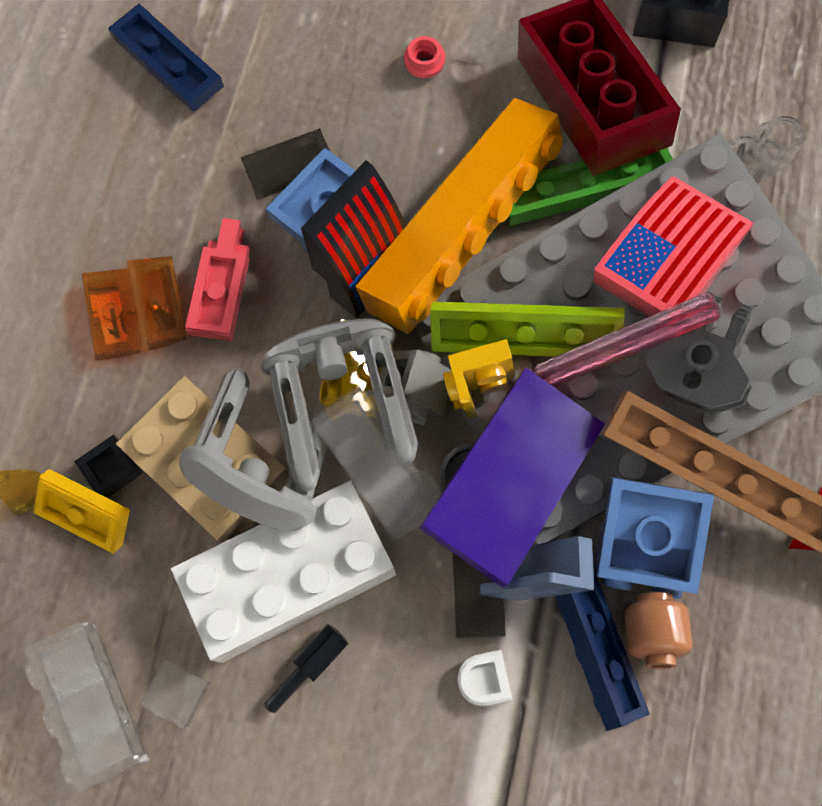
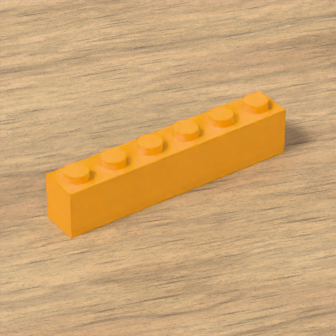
(460, 215)

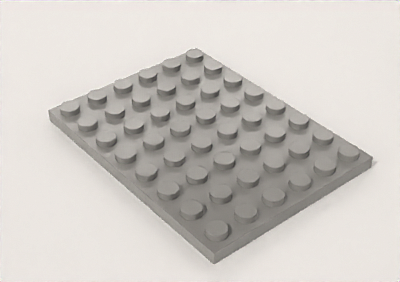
(764, 274)

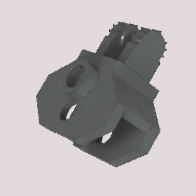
(707, 358)

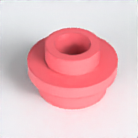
(422, 48)

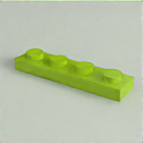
(528, 328)

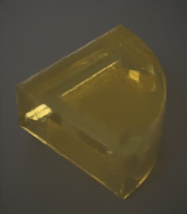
(18, 489)

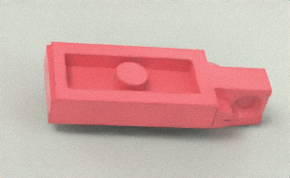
(219, 284)

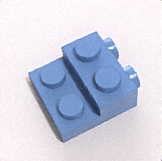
(308, 193)
(653, 537)

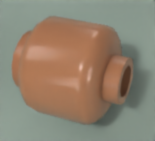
(658, 629)

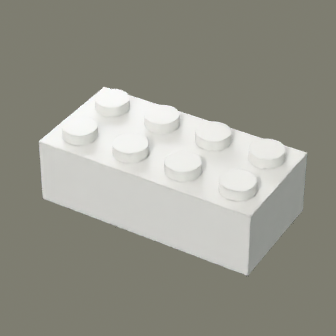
(282, 578)

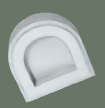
(484, 679)

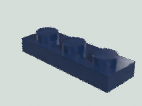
(166, 57)
(602, 657)

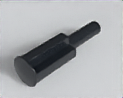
(310, 664)

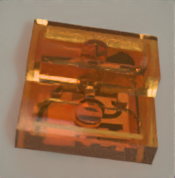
(134, 308)

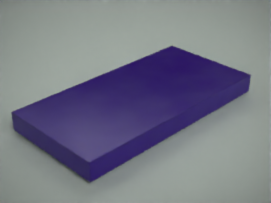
(512, 477)

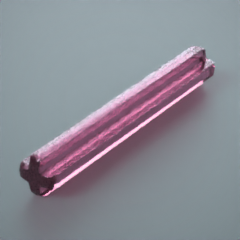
(630, 340)

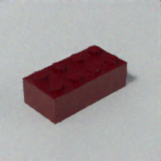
(597, 84)

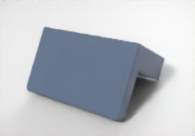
(549, 571)

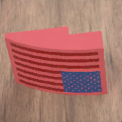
(671, 249)

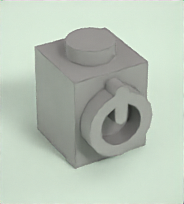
(421, 382)

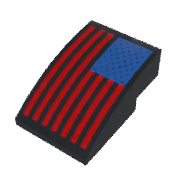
(352, 234)

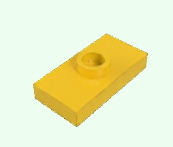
(81, 511)

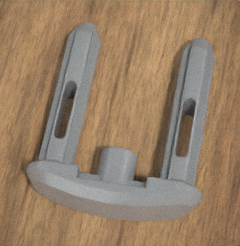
(327, 347)
(243, 489)

